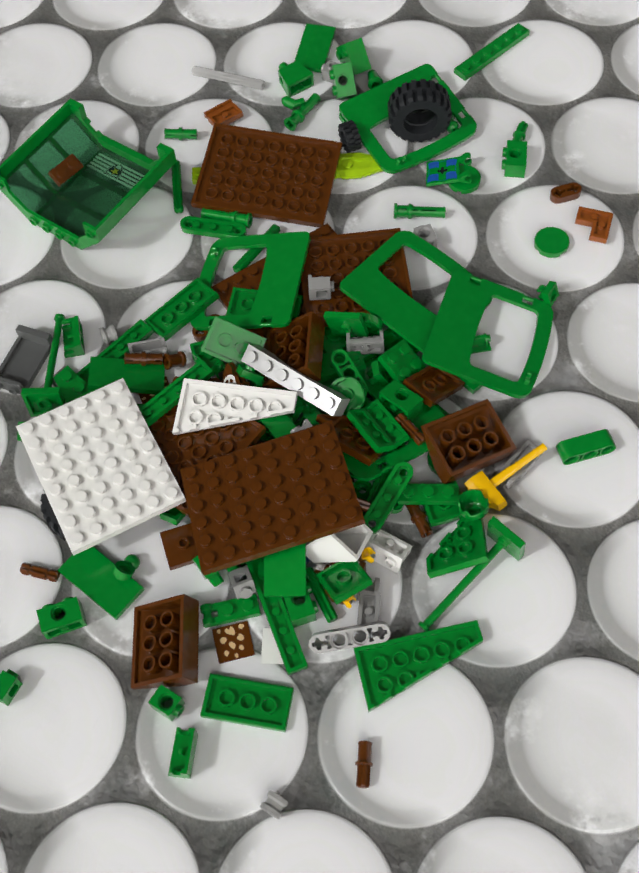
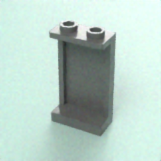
(24, 359)

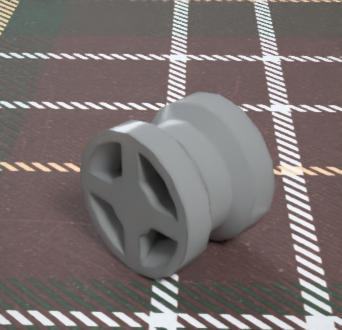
(108, 334)
(274, 804)

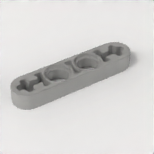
(350, 641)

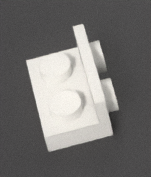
(389, 550)

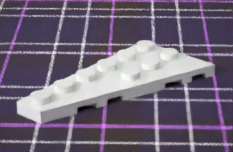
(221, 404)

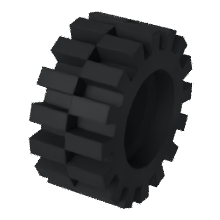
(349, 136)

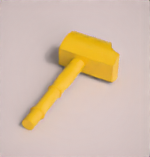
(488, 487)

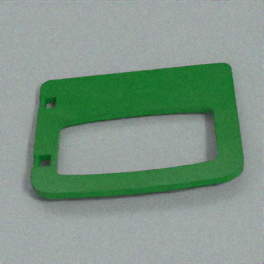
(372, 109)
(279, 280)
(388, 302)
(457, 324)
(404, 454)

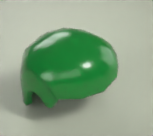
(473, 505)

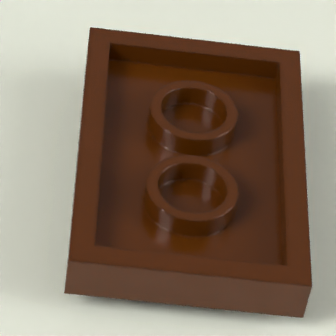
(433, 385)

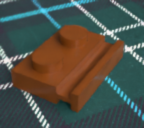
(224, 113)

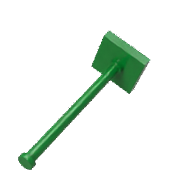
(48, 398)
(505, 540)

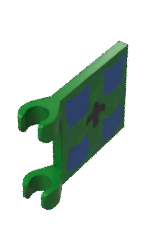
(448, 170)

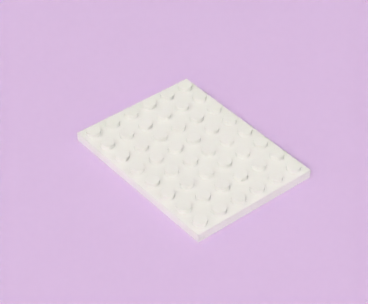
(99, 466)

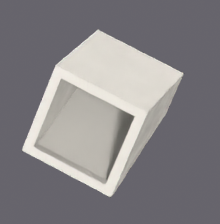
(339, 547)

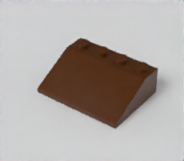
(298, 346)
(467, 441)
(165, 643)

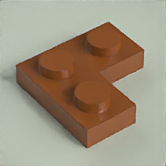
(598, 220)

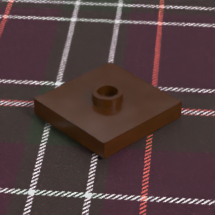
(179, 546)

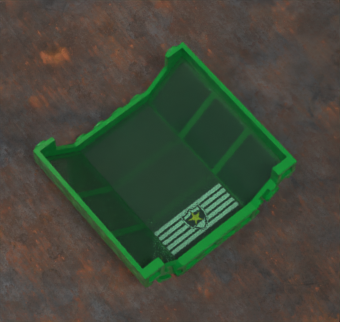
(94, 197)

